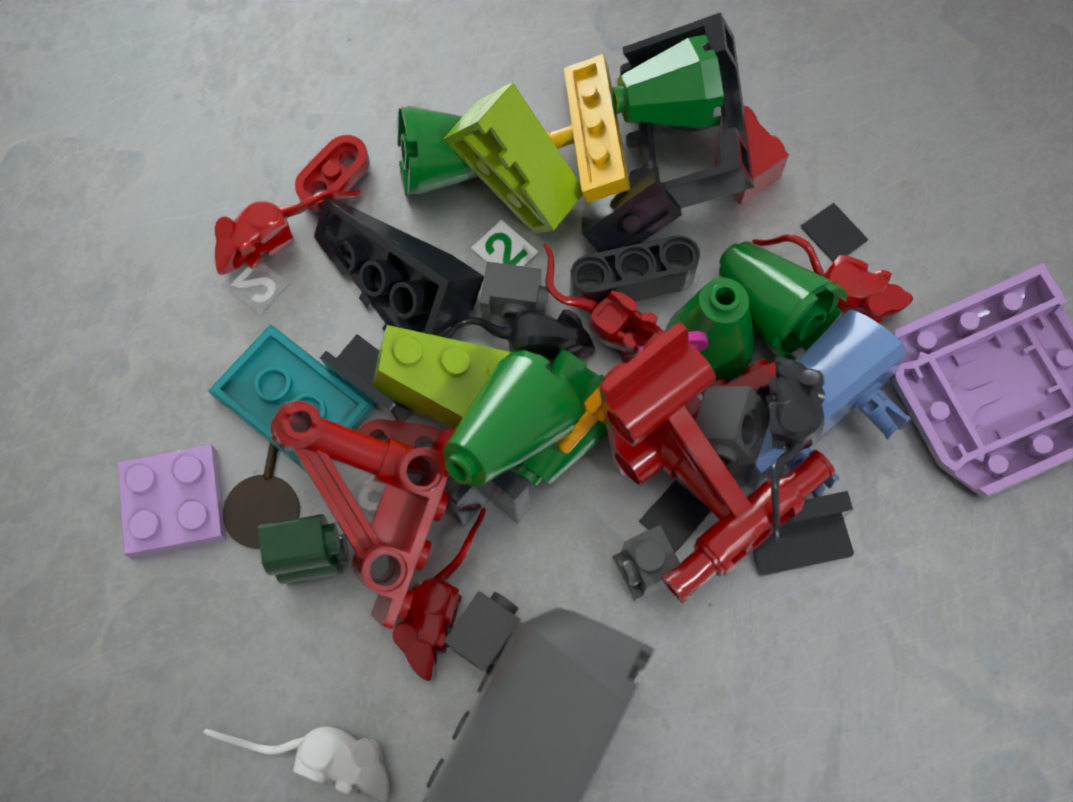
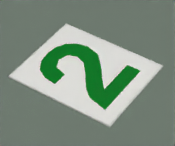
(504, 246)

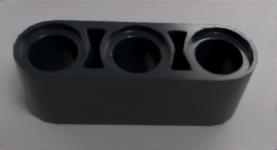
(648, 258)

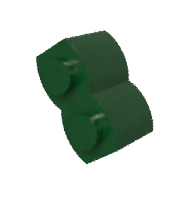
(302, 549)

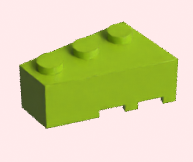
(433, 372)

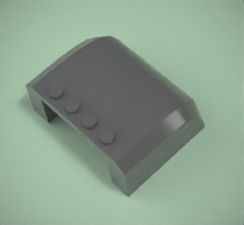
(542, 713)

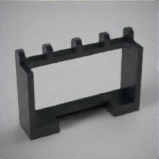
(736, 167)

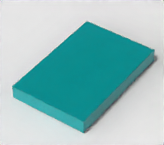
(280, 372)

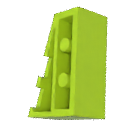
(516, 159)

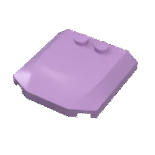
(993, 382)

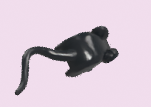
(538, 333)
(794, 418)

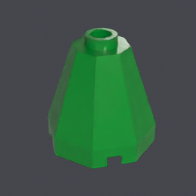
(673, 89)

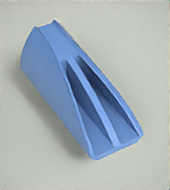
(856, 363)

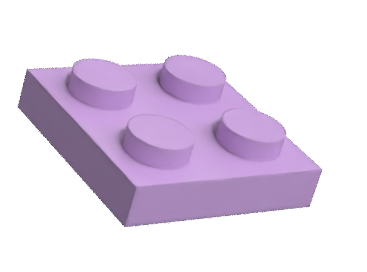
(171, 501)

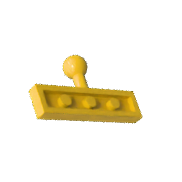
(594, 130)

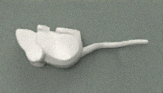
(329, 757)

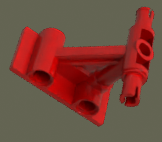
(653, 427)
(402, 511)

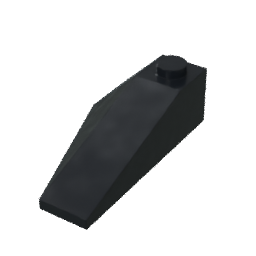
(397, 273)

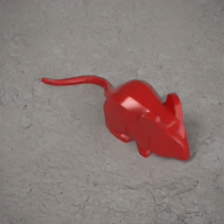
(259, 230)
(866, 291)
(613, 320)
(431, 613)

